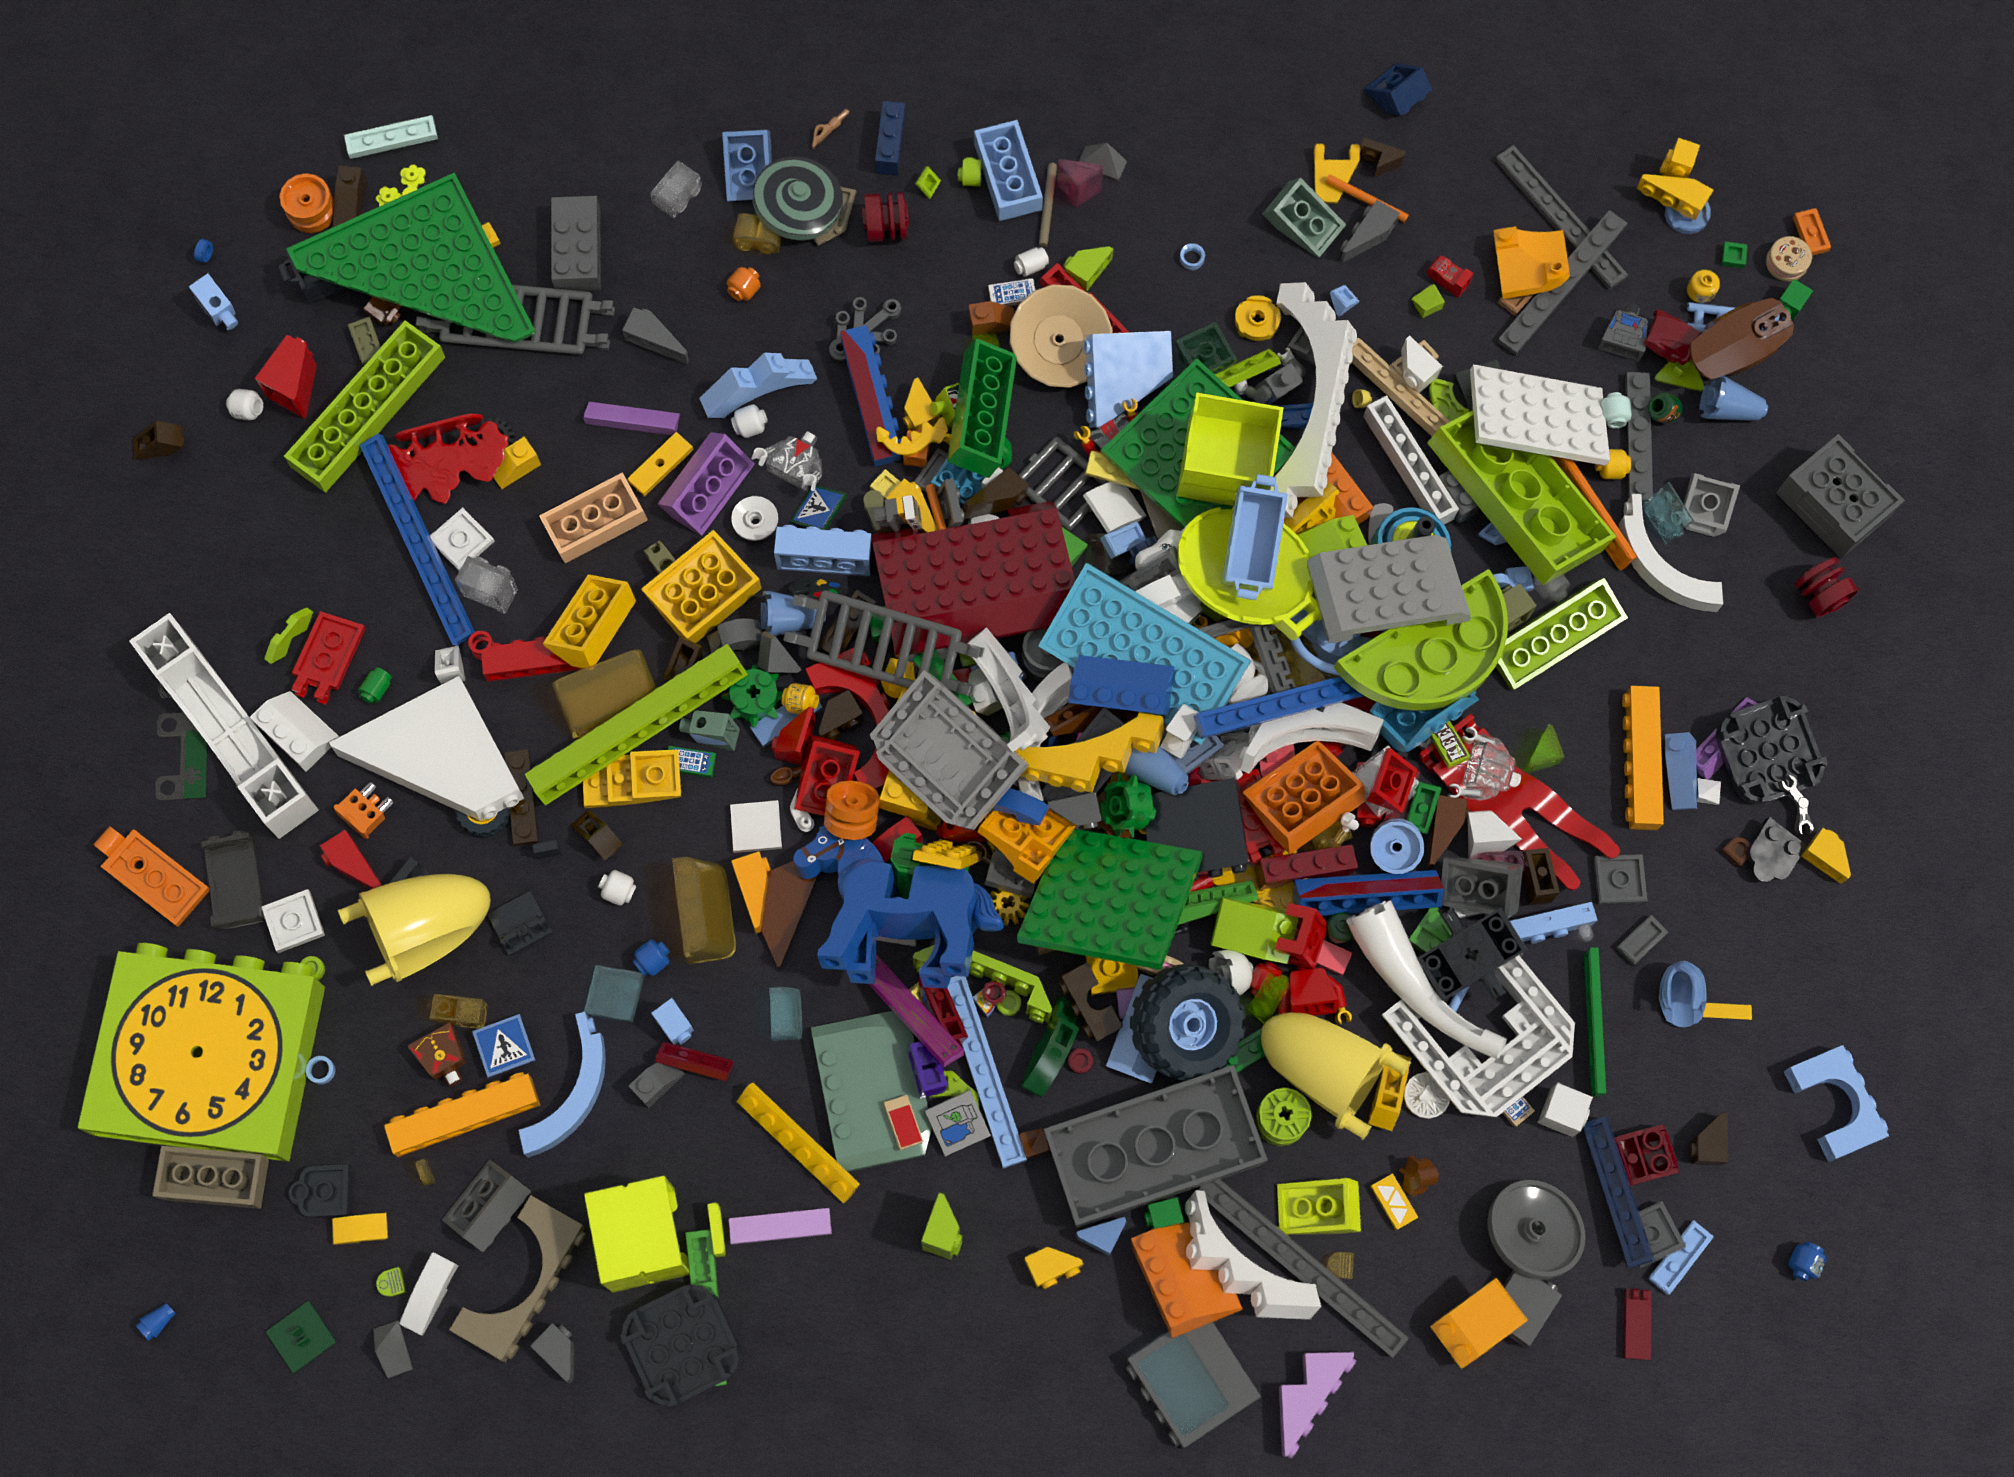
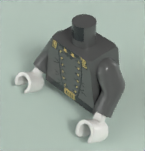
(1276, 384)

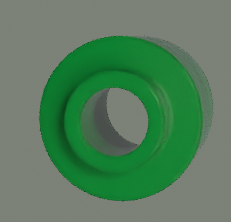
(374, 685)

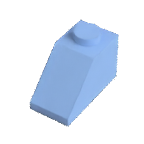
(673, 1022)

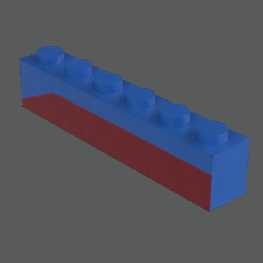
(869, 391)
(1361, 892)

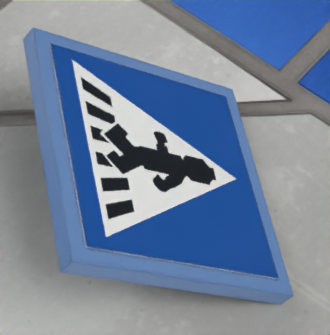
(503, 1045)

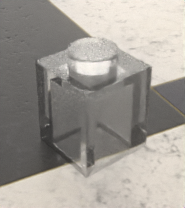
(1553, 590)

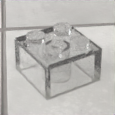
(486, 583)

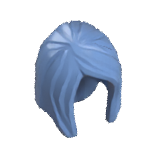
(1683, 994)

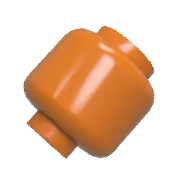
(743, 284)

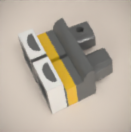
(898, 512)

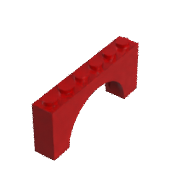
(864, 689)

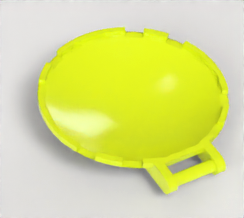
(1202, 562)

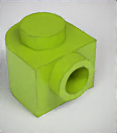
(971, 172)

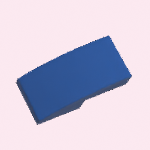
(1024, 806)

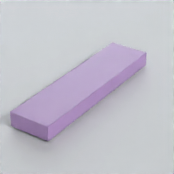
(780, 1226)

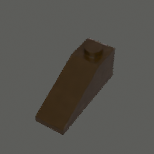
(349, 194)
(998, 495)

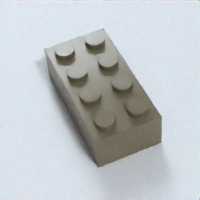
(211, 1177)

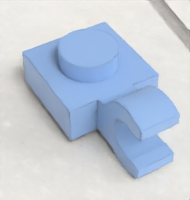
(1514, 576)

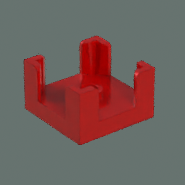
(1310, 938)

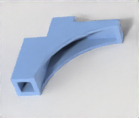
(745, 384)

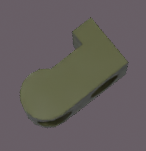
(871, 500)
(659, 556)

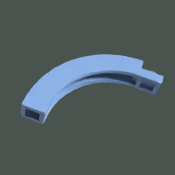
(581, 1100)

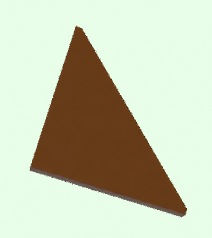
(783, 908)

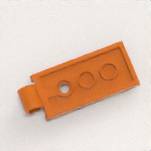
(160, 880)

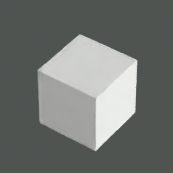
(1565, 1110)

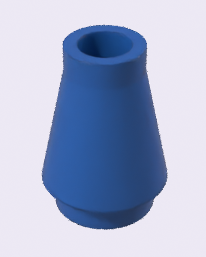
(154, 1322)

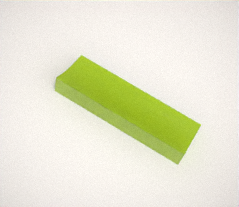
(1559, 632)

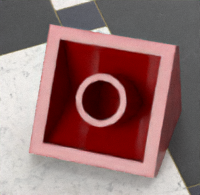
(1392, 782)

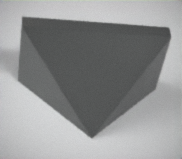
(1105, 155)
(392, 1349)

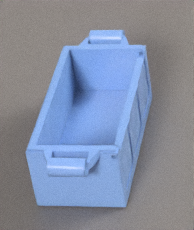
(1254, 538)

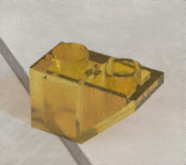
(459, 1011)

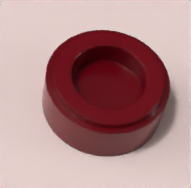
(1080, 1061)

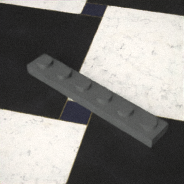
(1639, 436)

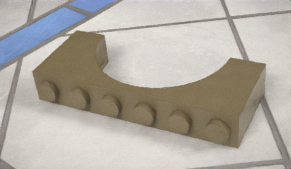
(502, 1331)

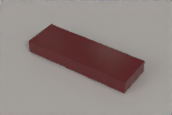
(694, 1061)

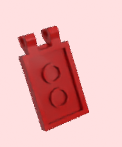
(326, 655)
(1255, 831)

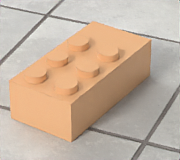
(593, 518)

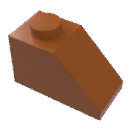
(990, 317)

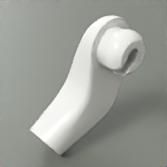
(801, 818)

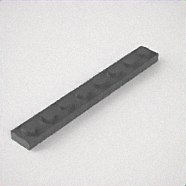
(1579, 264)

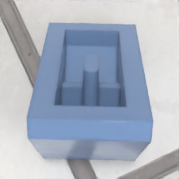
(1102, 1236)

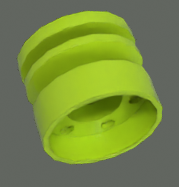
(1277, 1129)

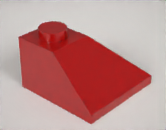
(794, 738)

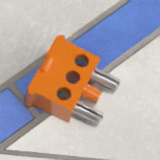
(358, 819)

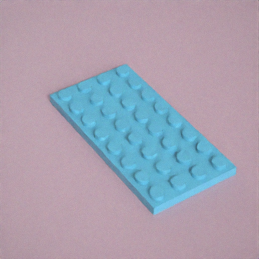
(1120, 624)

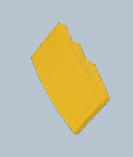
(635, 780)

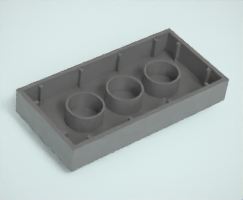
(1155, 1146)

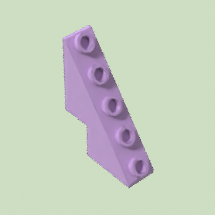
(1302, 1402)

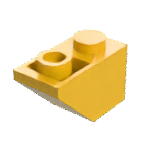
(1051, 1264)

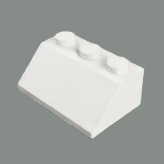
(294, 729)

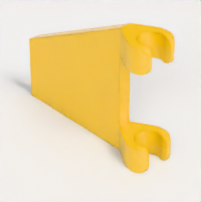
(1338, 168)

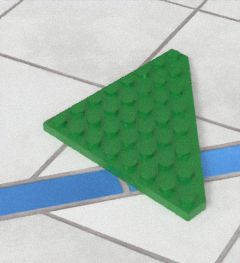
(422, 256)

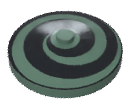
(797, 198)

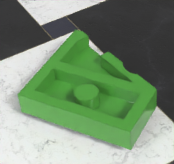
(1430, 932)

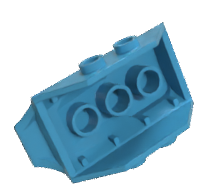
(1411, 727)

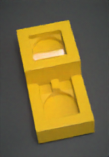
(359, 1228)

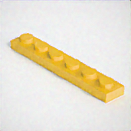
(798, 1142)

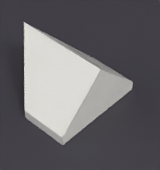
(1488, 834)

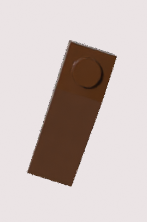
(1075, 718)
(1446, 822)

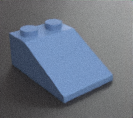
(744, 158)

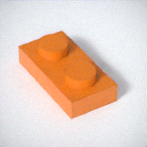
(1812, 231)

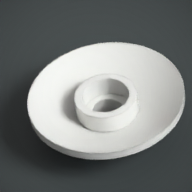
(754, 508)

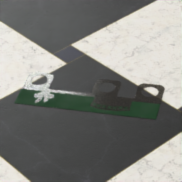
(193, 757)

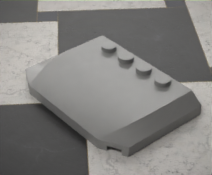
(946, 753)

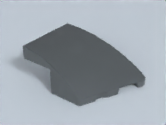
(1001, 876)

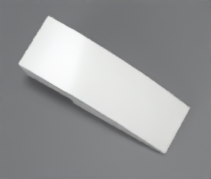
(428, 1293)

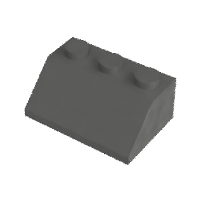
(486, 1205)

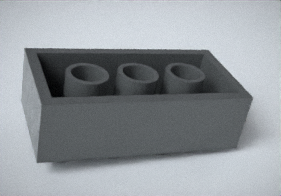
(576, 243)

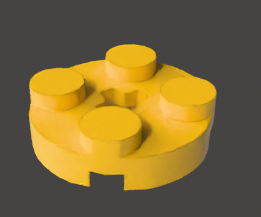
(1257, 330)

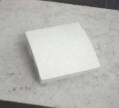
(1114, 506)

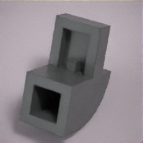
(738, 634)

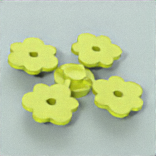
(407, 179)

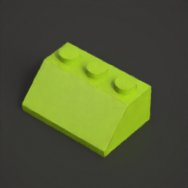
(942, 1231)

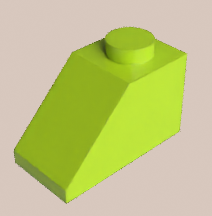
(1088, 265)

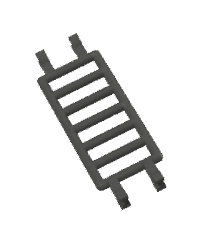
(583, 339)
(890, 615)

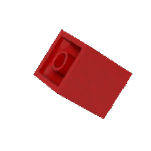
(289, 376)

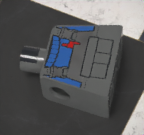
(1626, 334)

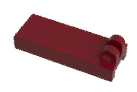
(1637, 1324)

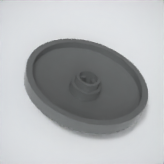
(1536, 1229)

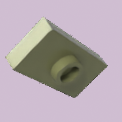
(364, 339)

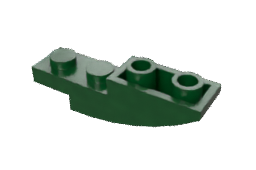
(1052, 1050)

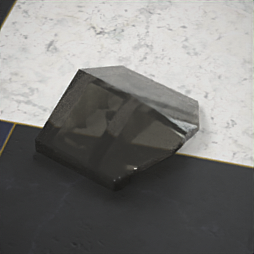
(1098, 557)

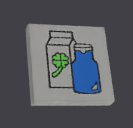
(957, 1122)

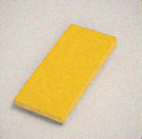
(946, 855)

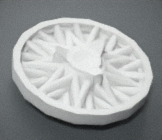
(1425, 1096)

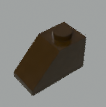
(157, 440)
(597, 835)
(1539, 877)
(1711, 1143)

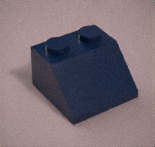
(1399, 88)

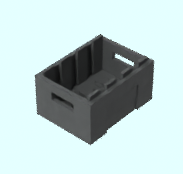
(1828, 507)

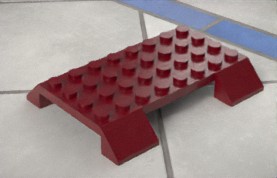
(977, 575)

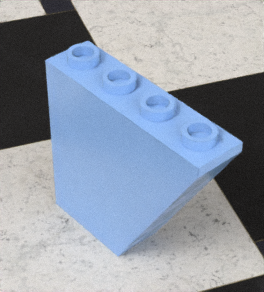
(1122, 369)

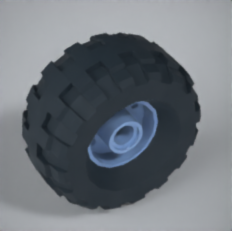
(1187, 1021)

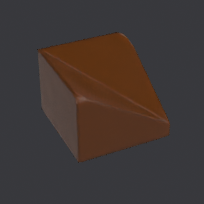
(1034, 1143)

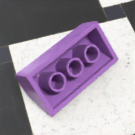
(706, 483)

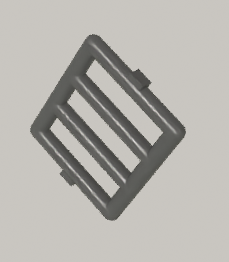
(1072, 456)

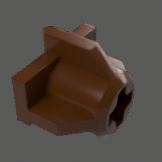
(1418, 1175)

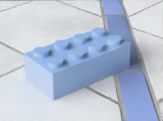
(1008, 170)
(823, 550)

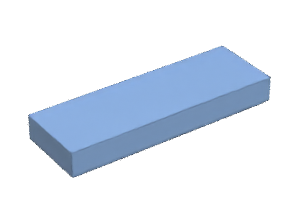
(1675, 1266)

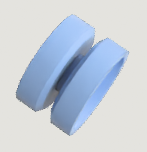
(1411, 843)

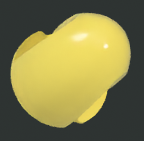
(419, 920)
(1327, 1064)

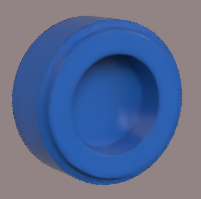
(203, 251)

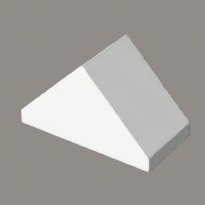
(448, 664)

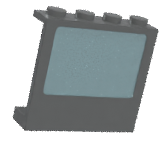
(1192, 1382)

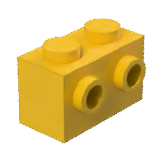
(1680, 159)

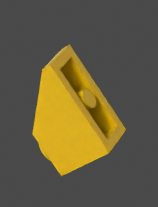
(918, 408)
(518, 461)
(1828, 855)

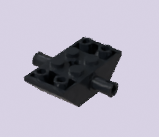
(1449, 963)

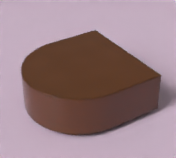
(1736, 850)

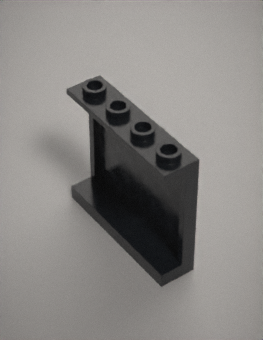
(1204, 820)

